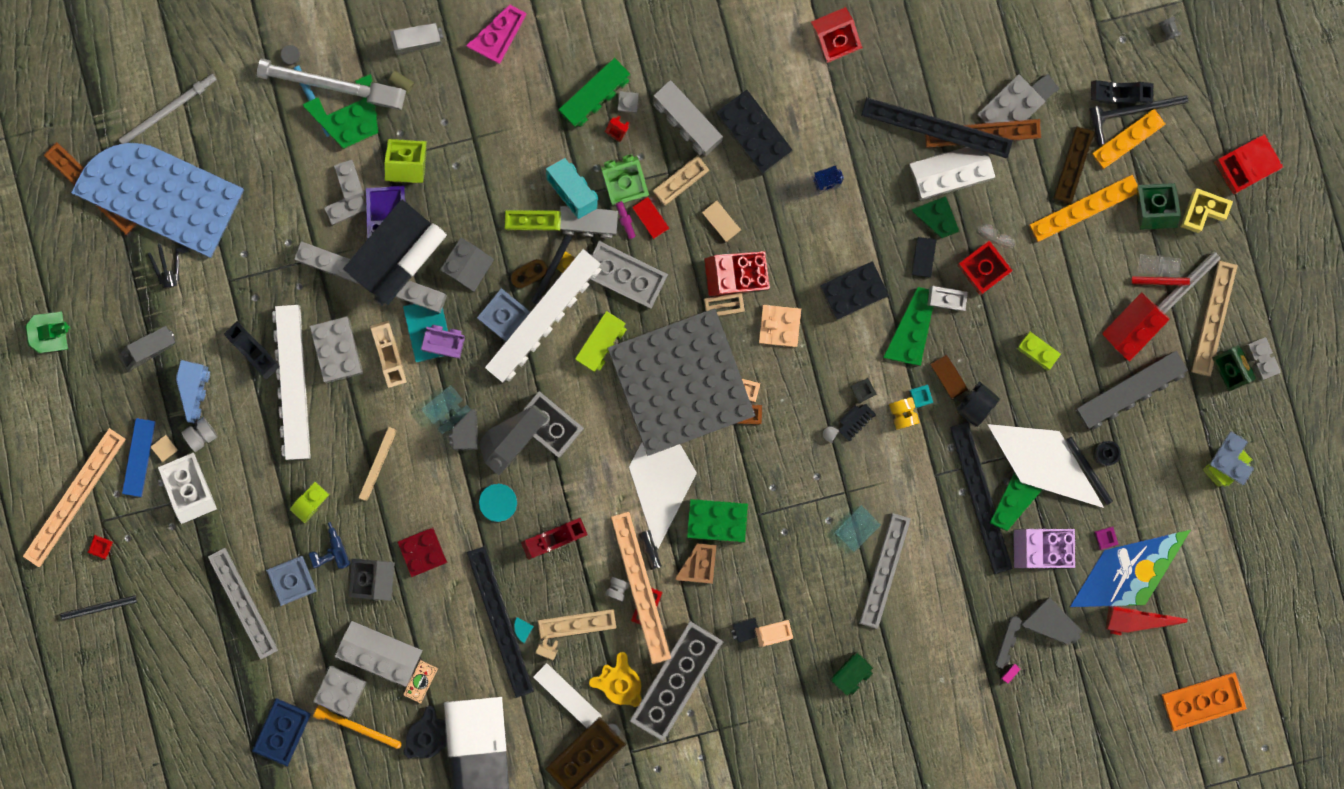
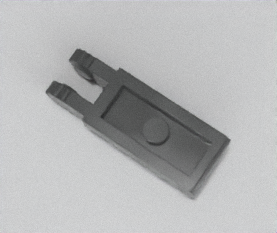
(1007, 642)

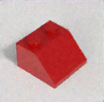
(836, 34)

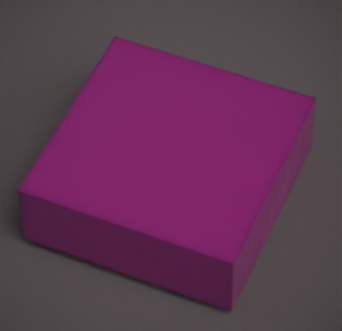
(1106, 538)

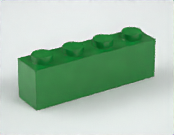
(594, 93)

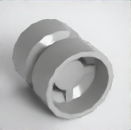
(199, 434)

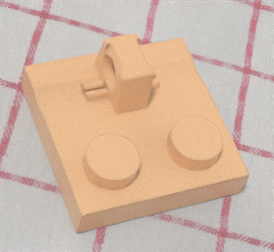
(780, 326)

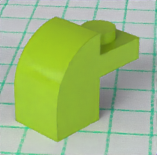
(309, 502)

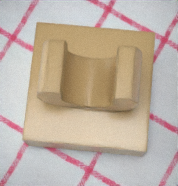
(546, 650)

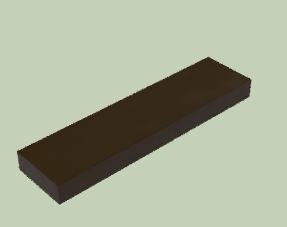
(1073, 165)

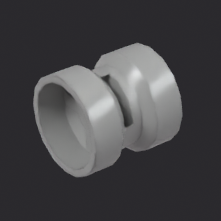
(617, 584)

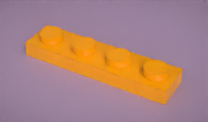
(1128, 139)

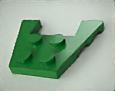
(350, 123)

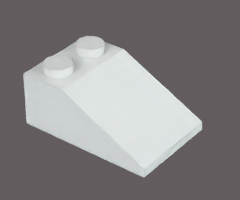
(187, 488)

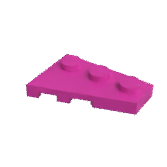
(498, 35)

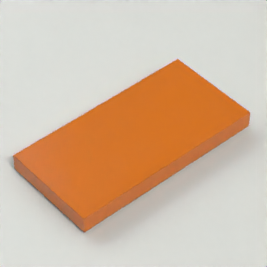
(1203, 701)

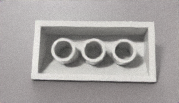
(951, 172)

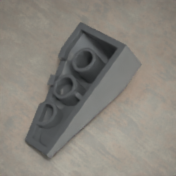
(506, 440)

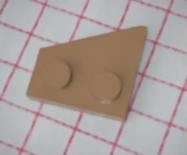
(699, 565)

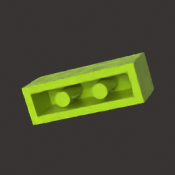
(601, 338)

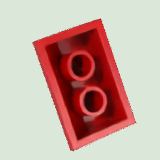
(1135, 326)

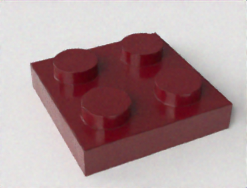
(422, 552)

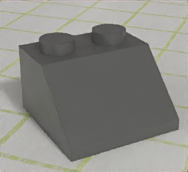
(467, 264)
(465, 433)
(371, 579)

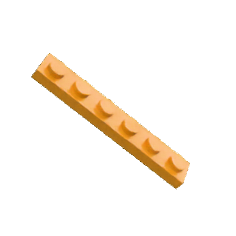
(1084, 208)

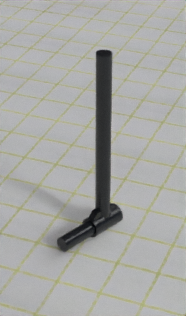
(1098, 115)

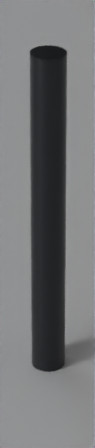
(552, 268)
(1089, 471)
(98, 607)

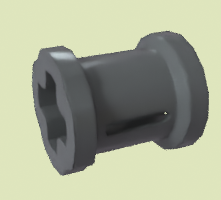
(1170, 21)

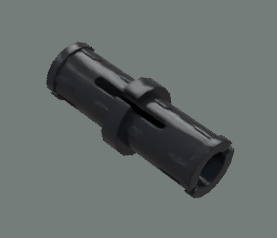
(650, 549)

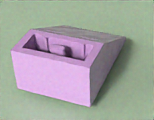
(1044, 548)

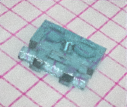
(442, 405)

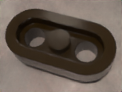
(528, 273)

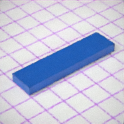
(138, 457)

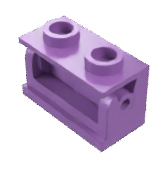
(443, 342)

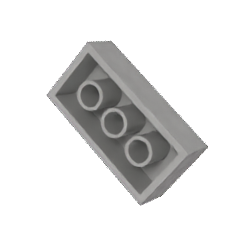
(687, 118)

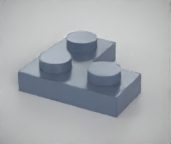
(1227, 459)

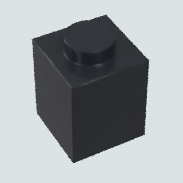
(744, 630)

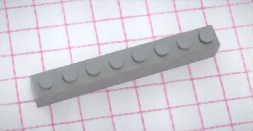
(334, 264)

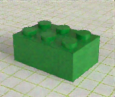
(717, 520)

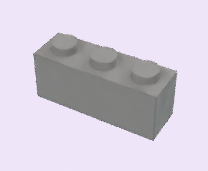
(596, 222)

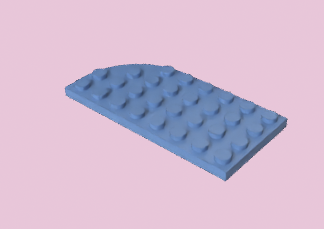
(160, 194)

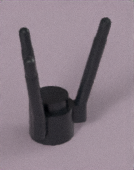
(167, 279)

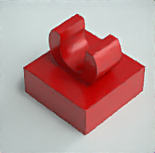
(617, 129)

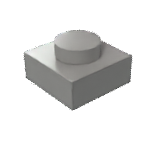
(628, 102)

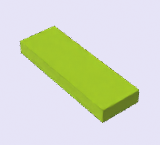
(532, 220)

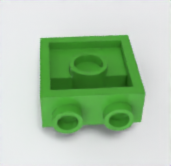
(624, 179)

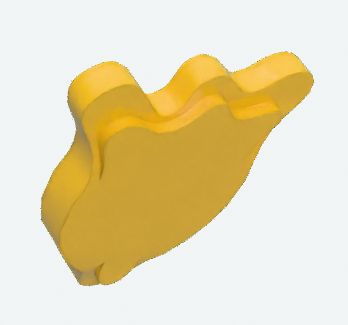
(619, 683)

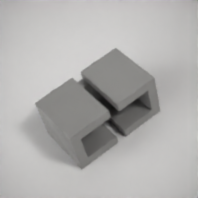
(1267, 366)

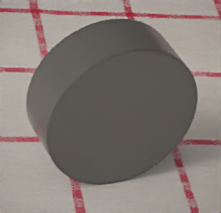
(290, 54)

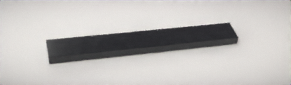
(937, 128)
(980, 497)
(500, 621)

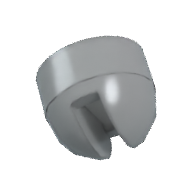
(830, 433)

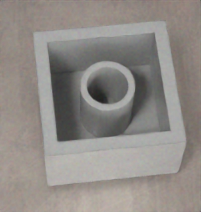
(340, 691)

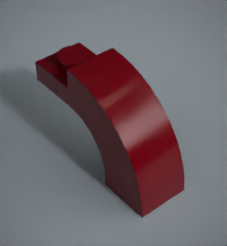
(554, 538)

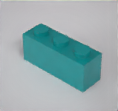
(572, 188)

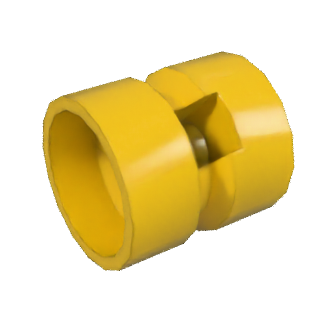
(904, 406)

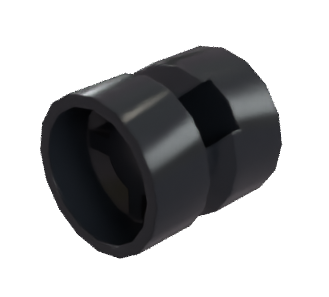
(1106, 453)

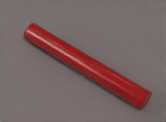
(1161, 280)

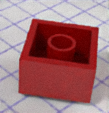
(984, 268)

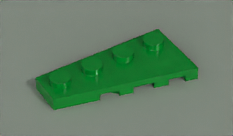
(911, 335)
(1013, 503)

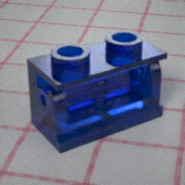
(827, 179)

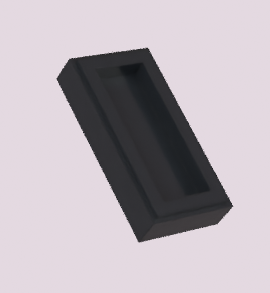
(924, 257)

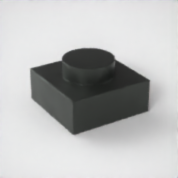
(863, 390)

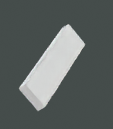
(567, 695)

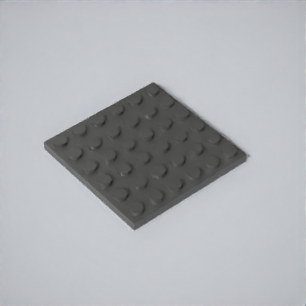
(681, 382)

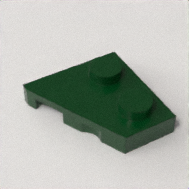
(938, 217)

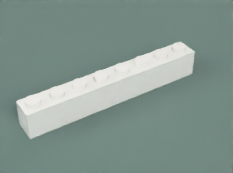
(542, 317)
(292, 380)

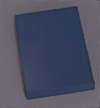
(281, 732)

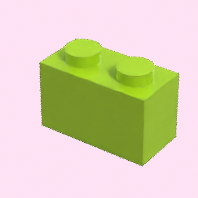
(1038, 351)

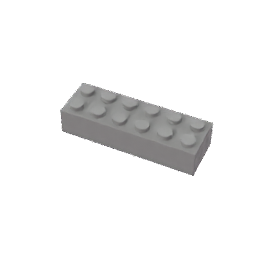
(676, 681)

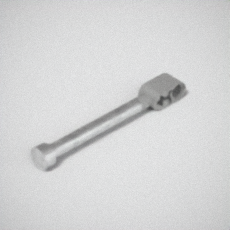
(376, 94)

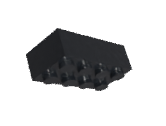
(754, 132)

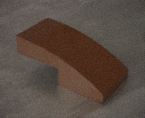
(949, 377)

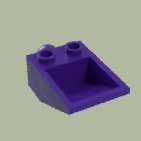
(380, 203)

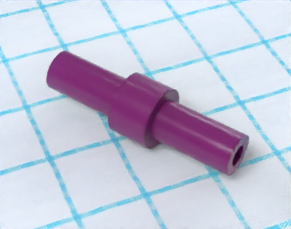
(625, 219)

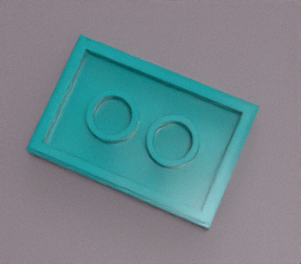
(417, 320)

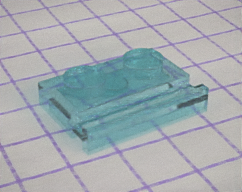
(857, 528)

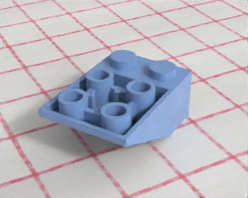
(191, 383)

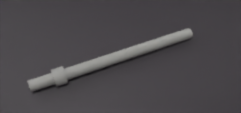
(198, 88)

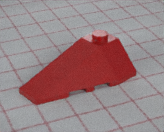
(1130, 620)

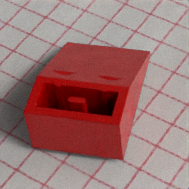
(1248, 164)
(736, 273)

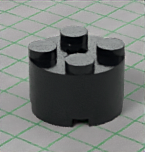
(977, 404)

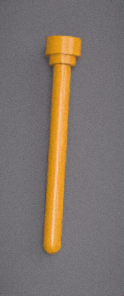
(322, 713)

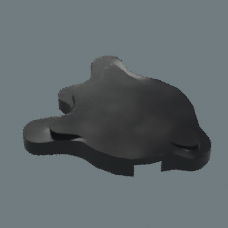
(426, 736)

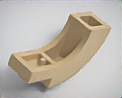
(388, 354)

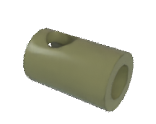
(400, 81)

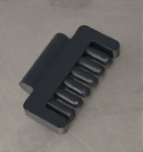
(854, 416)

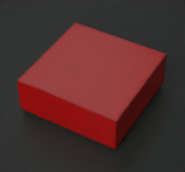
(100, 547)

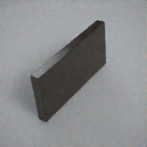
(585, 755)

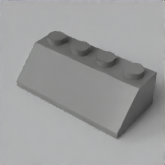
(379, 653)

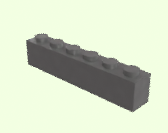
(1127, 392)

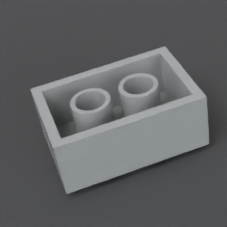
(336, 349)
(558, 430)

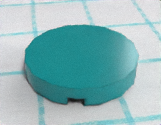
(498, 502)

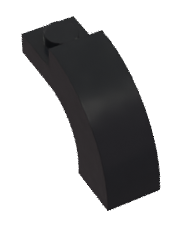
(1122, 92)
(252, 350)

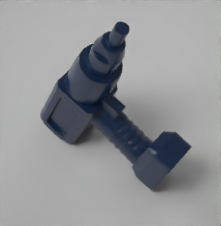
(336, 552)

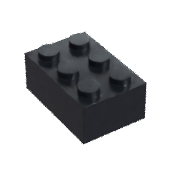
(854, 291)

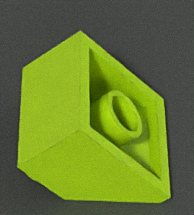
(405, 161)

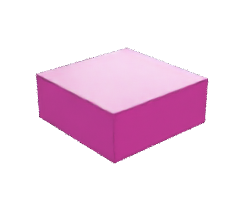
(1010, 673)

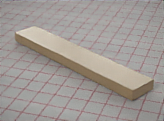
(1214, 318)

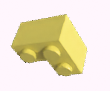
(1203, 205)

